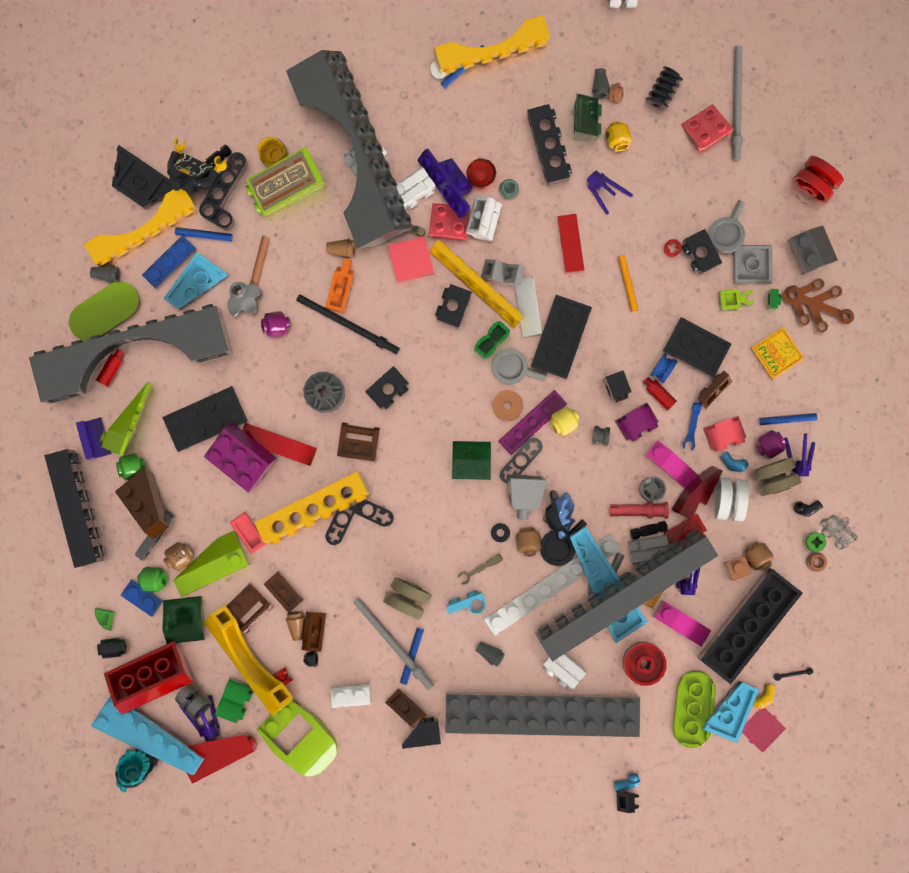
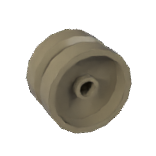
(776, 476)
(406, 599)

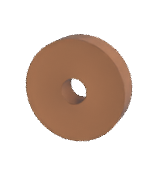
(516, 405)

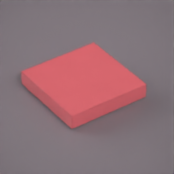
(410, 259)

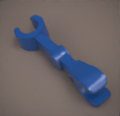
(696, 408)

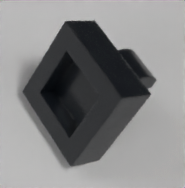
(626, 802)

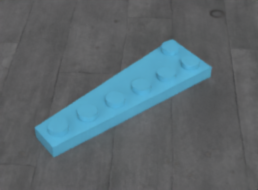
(600, 573)
(146, 736)

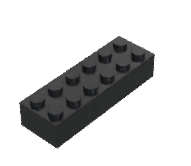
(75, 508)
(750, 625)

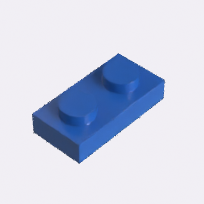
(143, 600)

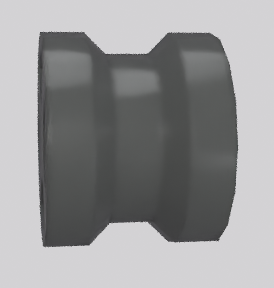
(601, 435)

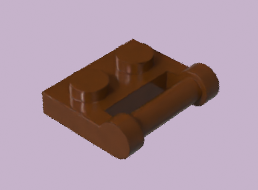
(358, 448)
(244, 603)

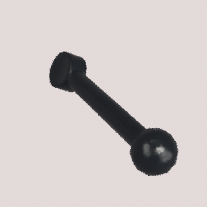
(809, 671)

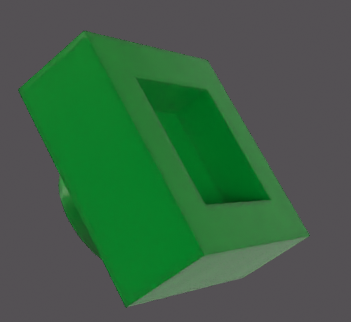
(774, 299)

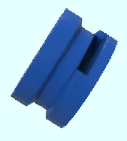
(664, 368)

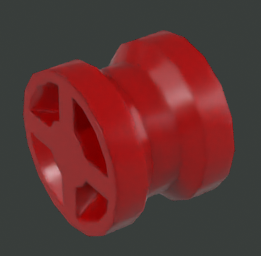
(282, 676)

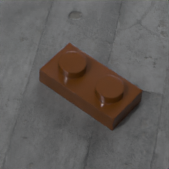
(718, 385)
(283, 592)
(313, 631)
(405, 708)

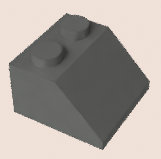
(812, 249)

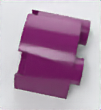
(637, 421)

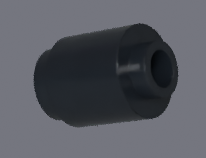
(112, 648)

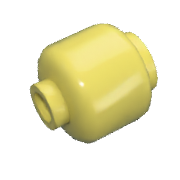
(564, 421)

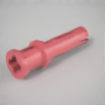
(650, 510)

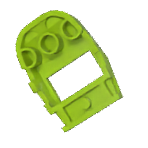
(312, 752)

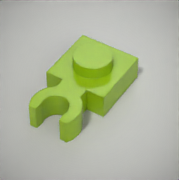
(732, 299)

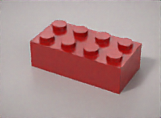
(147, 677)

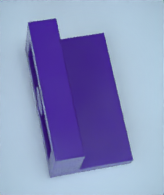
(90, 435)

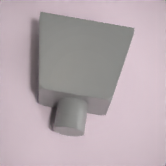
(525, 493)

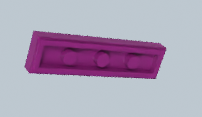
(532, 422)

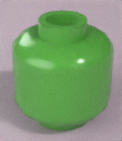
(129, 466)
(152, 579)

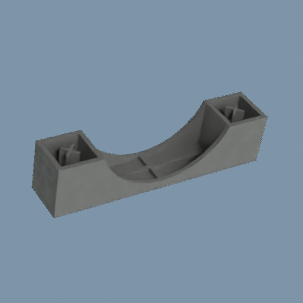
(376, 207)
(68, 369)

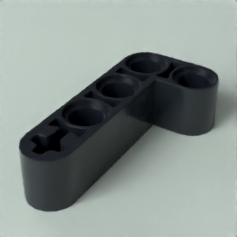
(227, 188)

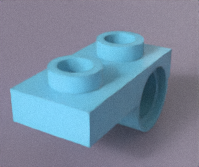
(457, 604)

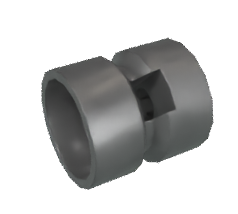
(652, 489)
(191, 699)

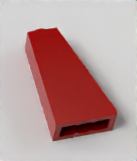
(221, 753)

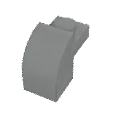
(503, 273)

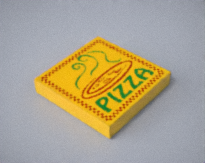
(777, 353)

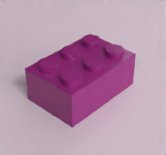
(240, 457)

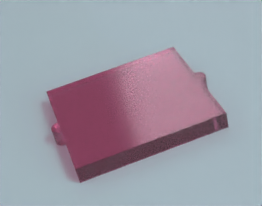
(762, 729)

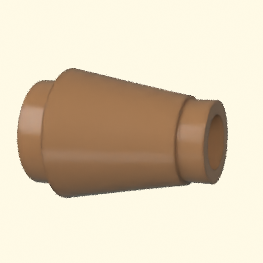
(341, 247)
(295, 623)

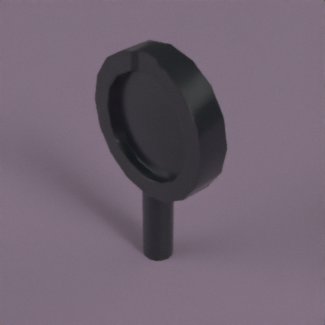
(557, 550)

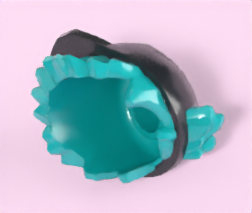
(134, 769)

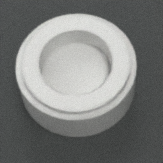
(435, 72)

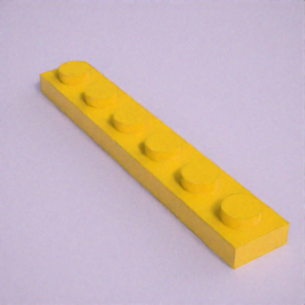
(475, 283)

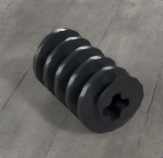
(663, 88)

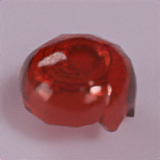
(481, 172)

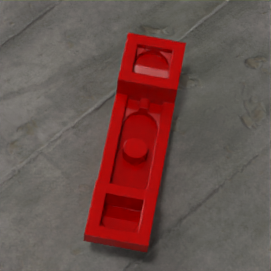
(281, 445)

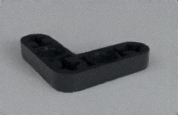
(357, 509)

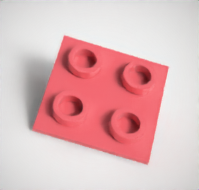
(707, 127)
(446, 223)

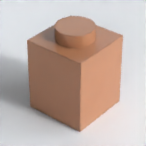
(737, 568)

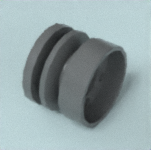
(331, 401)

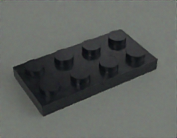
(561, 337)
(204, 418)

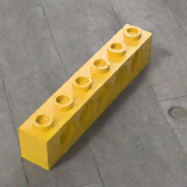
(266, 525)

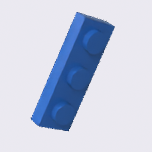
(169, 262)

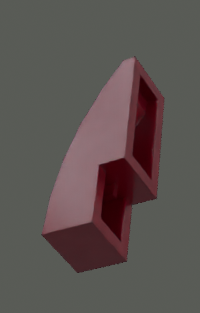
(697, 492)

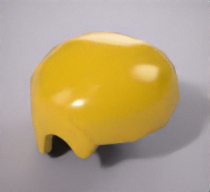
(271, 150)

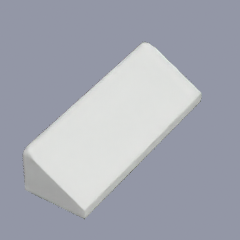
(528, 307)

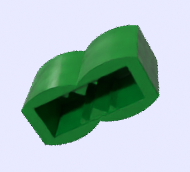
(487, 344)
(233, 700)

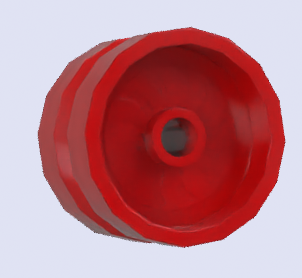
(818, 179)
(647, 674)

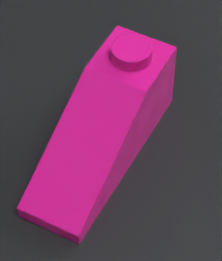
(670, 464)
(681, 623)

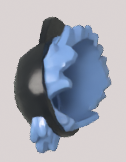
(559, 513)

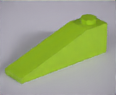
(120, 431)
(215, 562)

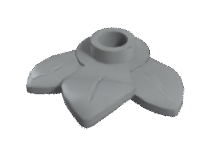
(243, 301)

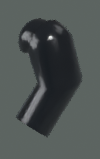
(807, 510)

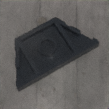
(138, 179)

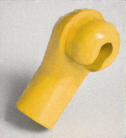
(767, 698)

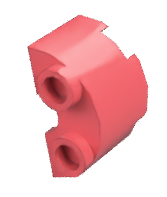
(724, 433)

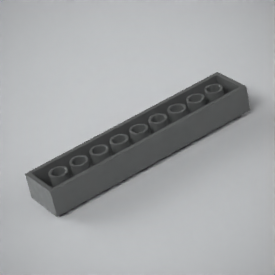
(625, 594)
(542, 714)

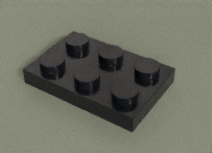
(697, 347)

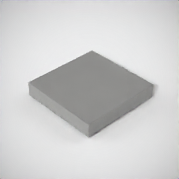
(752, 264)

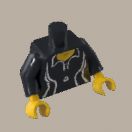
(191, 173)

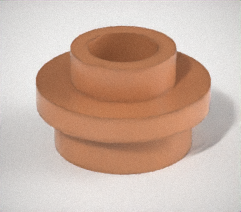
(616, 92)
(823, 562)

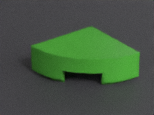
(104, 617)

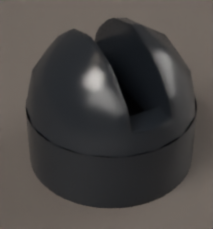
(311, 659)

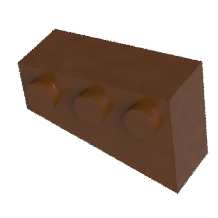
(143, 502)

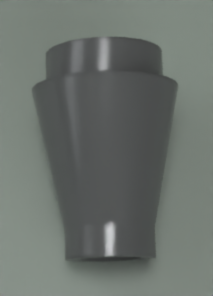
(600, 84)
(106, 273)
(490, 653)

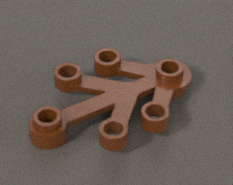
(815, 304)

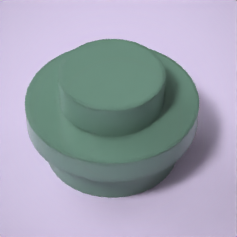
(509, 188)

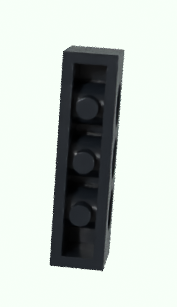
(552, 174)

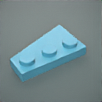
(194, 281)
(732, 713)

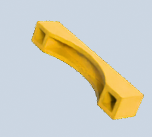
(453, 55)
(105, 247)
(267, 688)

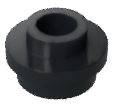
(494, 532)

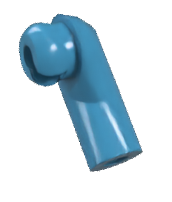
(734, 465)
(632, 782)

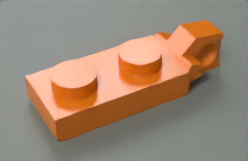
(340, 287)

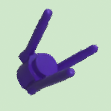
(598, 181)
(802, 466)
(689, 585)
(209, 729)

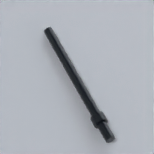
(381, 341)

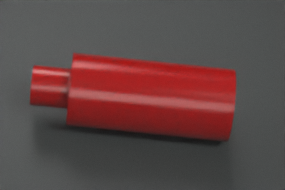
(110, 368)
(659, 393)

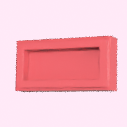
(247, 532)

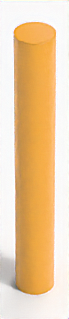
(628, 283)

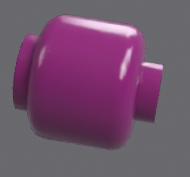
(275, 324)
(771, 444)

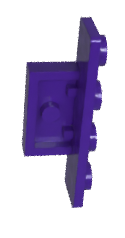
(448, 180)

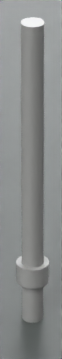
(737, 139)
(417, 671)

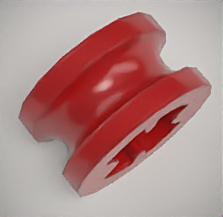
(677, 245)

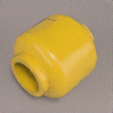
(618, 136)

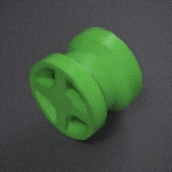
(811, 542)

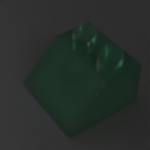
(586, 118)
(471, 460)
(183, 620)

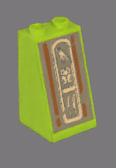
(285, 182)

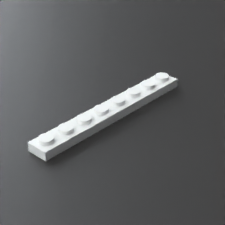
(545, 589)

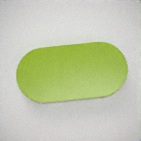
(104, 310)
(693, 708)

